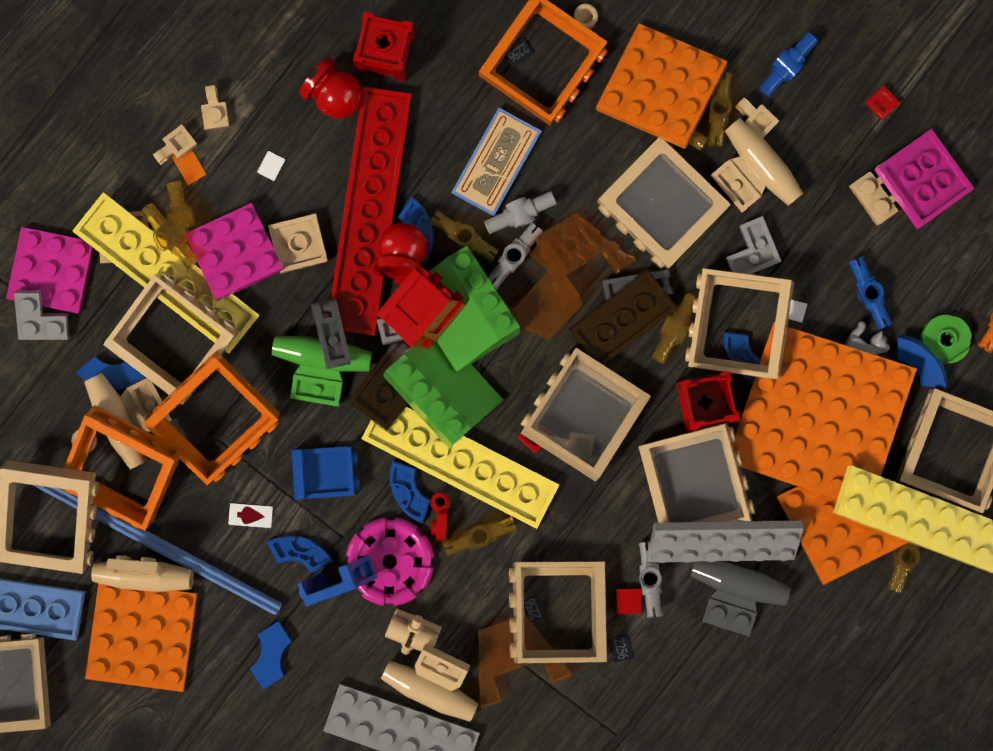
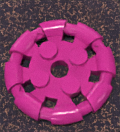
(403, 554)

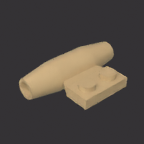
(756, 168)
(131, 406)
(142, 575)
(433, 682)

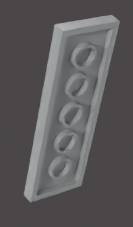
(724, 541)
(393, 726)

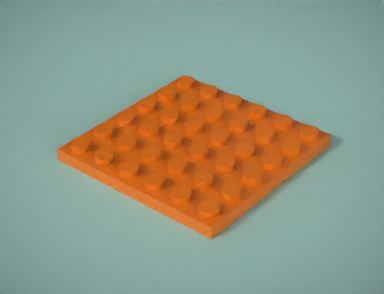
(822, 414)

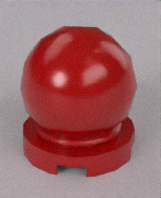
(335, 92)
(401, 250)

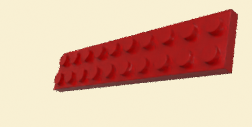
(369, 206)

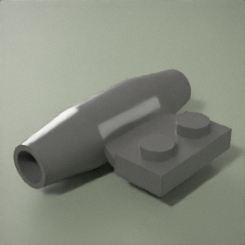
(736, 592)

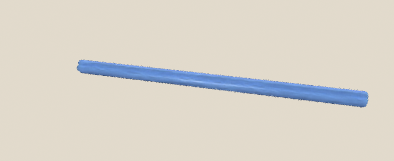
(175, 554)

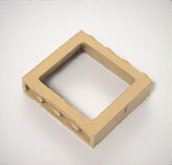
(702, 305)
(119, 345)
(54, 477)
(981, 498)
(596, 572)

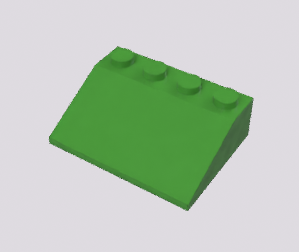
(484, 320)
(442, 397)

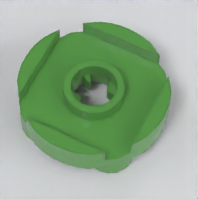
(959, 342)

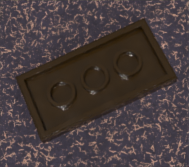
(623, 317)
(376, 395)

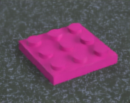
(924, 179)
(234, 252)
(53, 265)

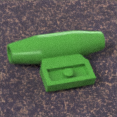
(312, 379)

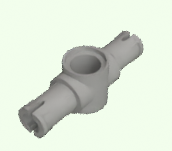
(520, 212)
(522, 245)
(653, 592)

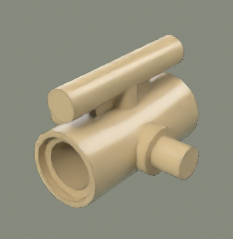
(412, 631)

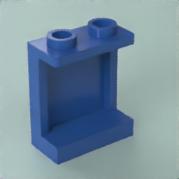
(325, 472)
(353, 575)

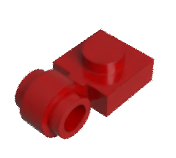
(439, 526)

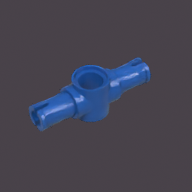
(788, 64)
(865, 280)

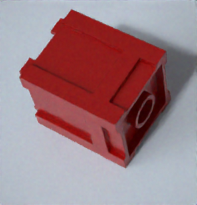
(393, 58)
(421, 308)
(715, 388)

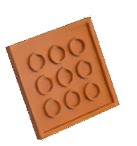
(661, 86)
(830, 540)
(141, 637)

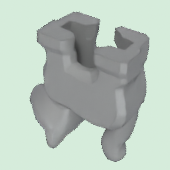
(877, 345)

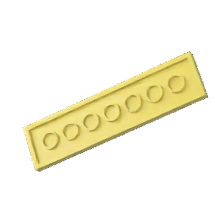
(133, 250)
(467, 467)
(916, 518)

